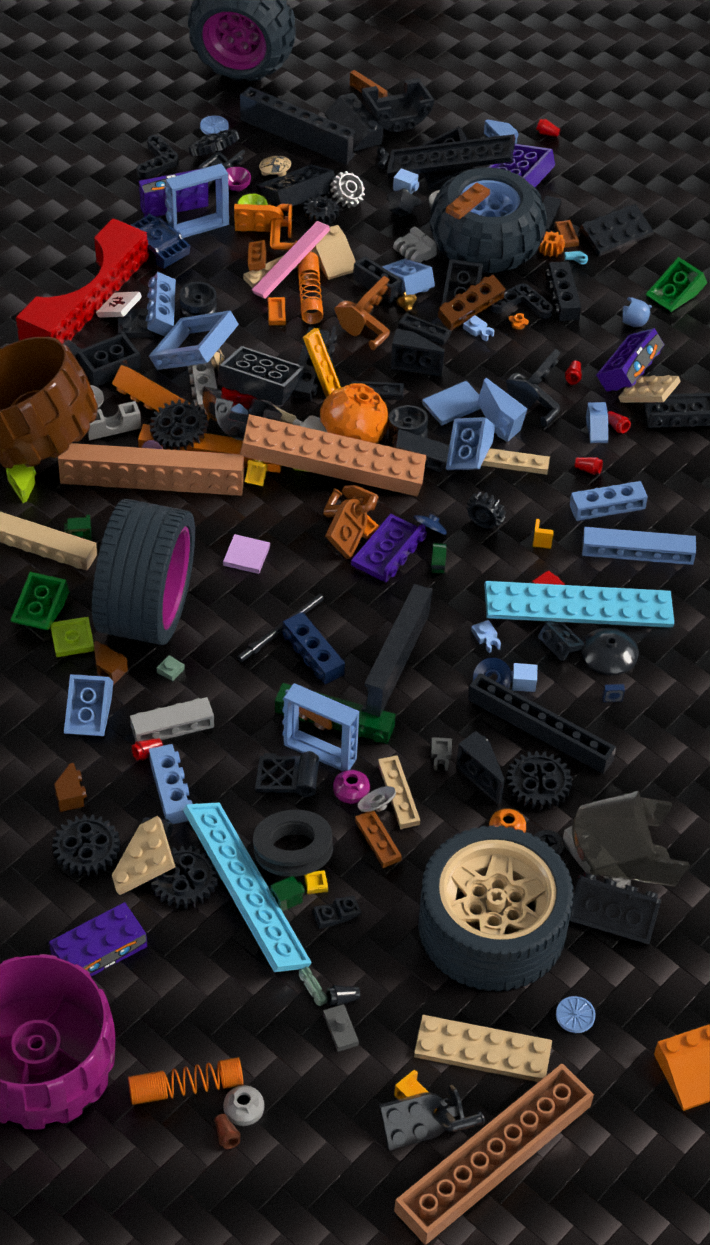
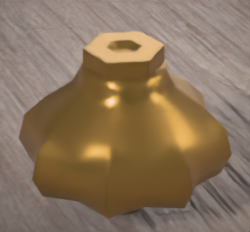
(406, 301)

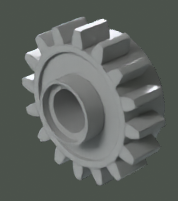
(347, 189)

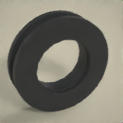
(293, 862)

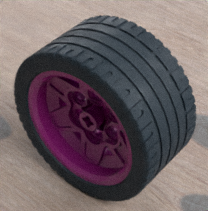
(143, 571)

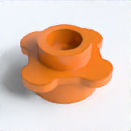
(518, 321)

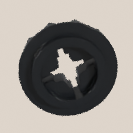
(553, 839)

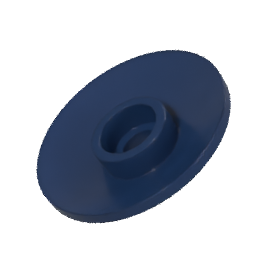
(431, 522)
(494, 666)

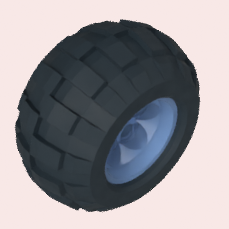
(497, 231)

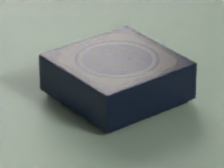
(613, 693)

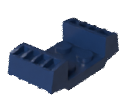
(163, 240)

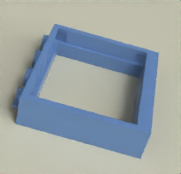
(197, 177)
(168, 354)
(339, 758)

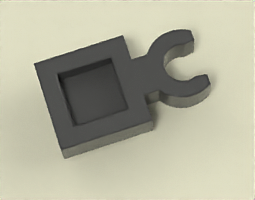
(441, 751)

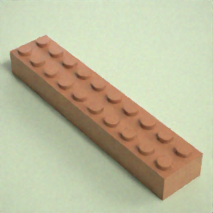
(333, 455)
(152, 469)
(493, 1153)

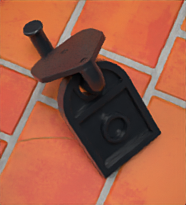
(527, 391)
(424, 1118)

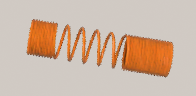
(309, 274)
(153, 1085)

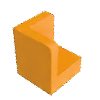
(542, 537)
(408, 1086)

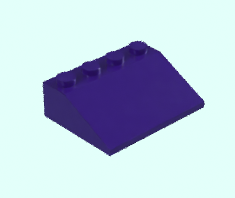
(530, 163)

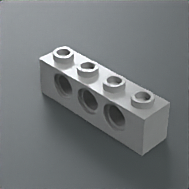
(201, 376)

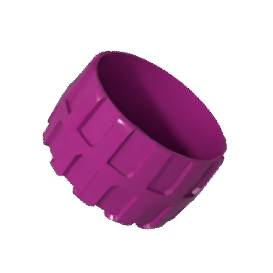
(70, 1020)

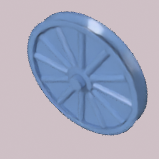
(213, 124)
(575, 1014)

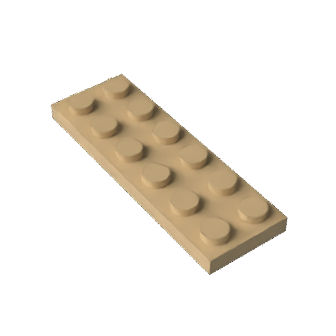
(483, 1048)

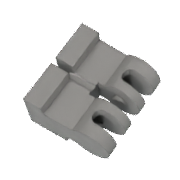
(416, 246)

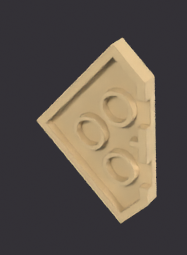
(144, 858)

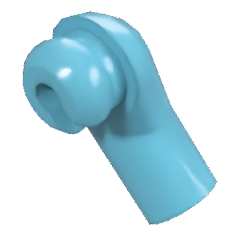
(577, 256)

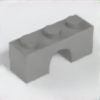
(125, 420)

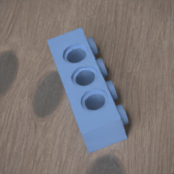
(161, 304)
(608, 500)
(169, 782)

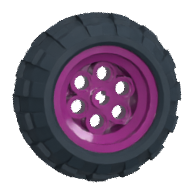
(228, 40)

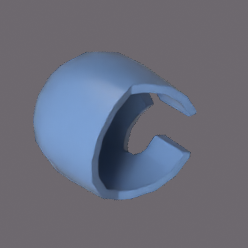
(637, 313)

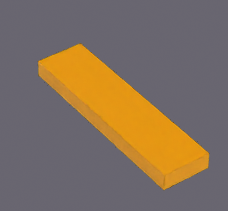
(321, 361)

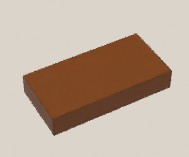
(569, 235)

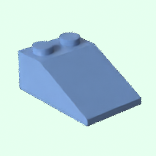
(415, 275)
(501, 410)
(469, 443)
(88, 705)

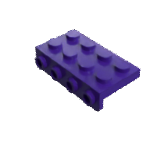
(389, 547)

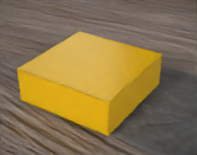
(316, 882)

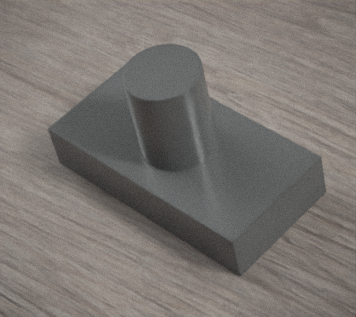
(340, 1028)

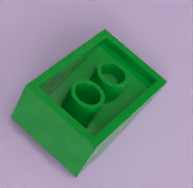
(677, 285)
(40, 601)

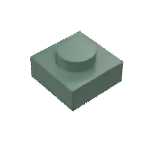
(170, 668)

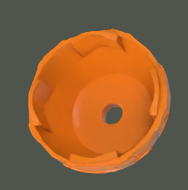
(355, 413)

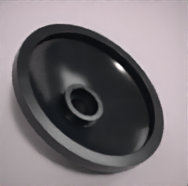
(609, 651)

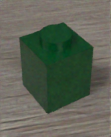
(288, 893)

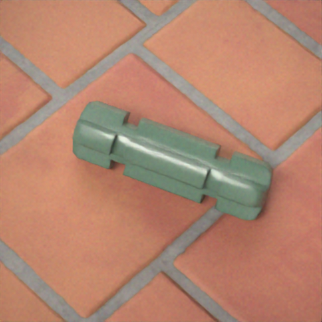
(313, 986)

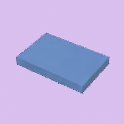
(452, 403)

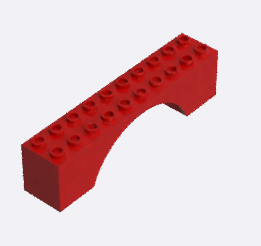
(119, 254)

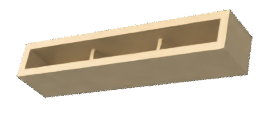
(47, 542)

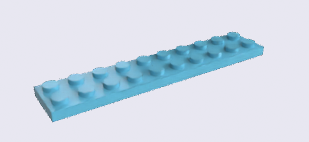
(578, 604)
(247, 887)

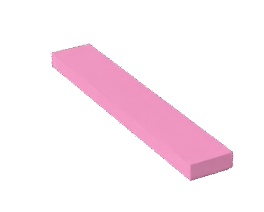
(291, 259)

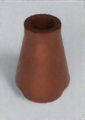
(227, 1133)

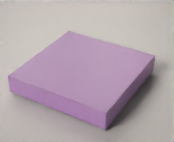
(246, 554)

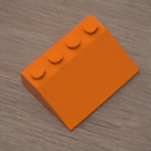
(687, 1066)

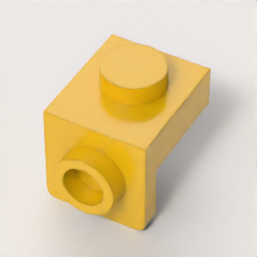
(256, 472)

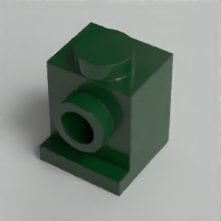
(79, 527)

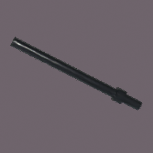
(254, 647)

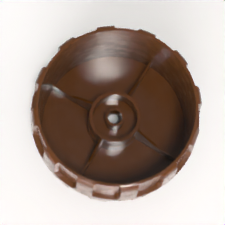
(42, 401)

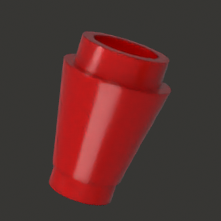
(547, 128)
(573, 373)
(618, 422)
(589, 464)
(141, 748)

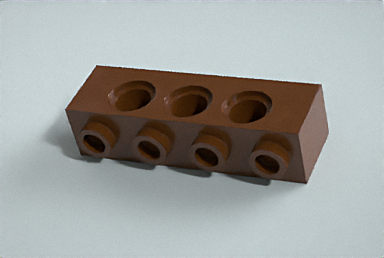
(453, 318)

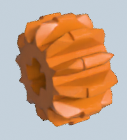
(552, 244)

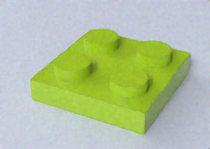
(72, 637)

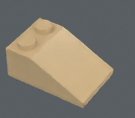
(334, 254)

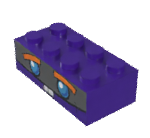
(154, 196)
(630, 360)
(101, 940)

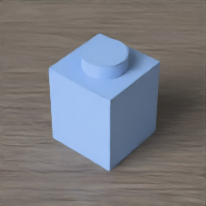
(406, 180)
(524, 677)

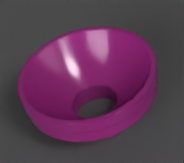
(240, 176)
(351, 792)

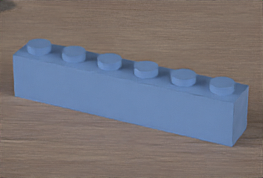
(639, 545)

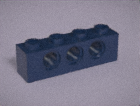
(313, 648)

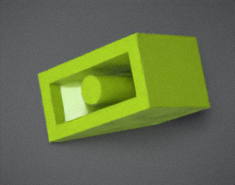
(22, 480)

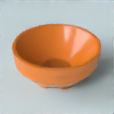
(497, 819)

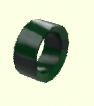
(438, 558)

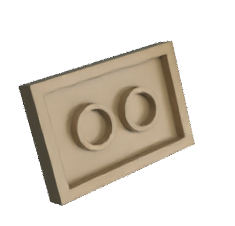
(650, 389)

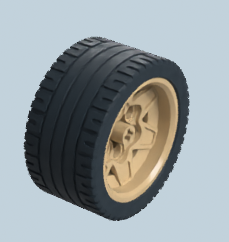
(500, 868)

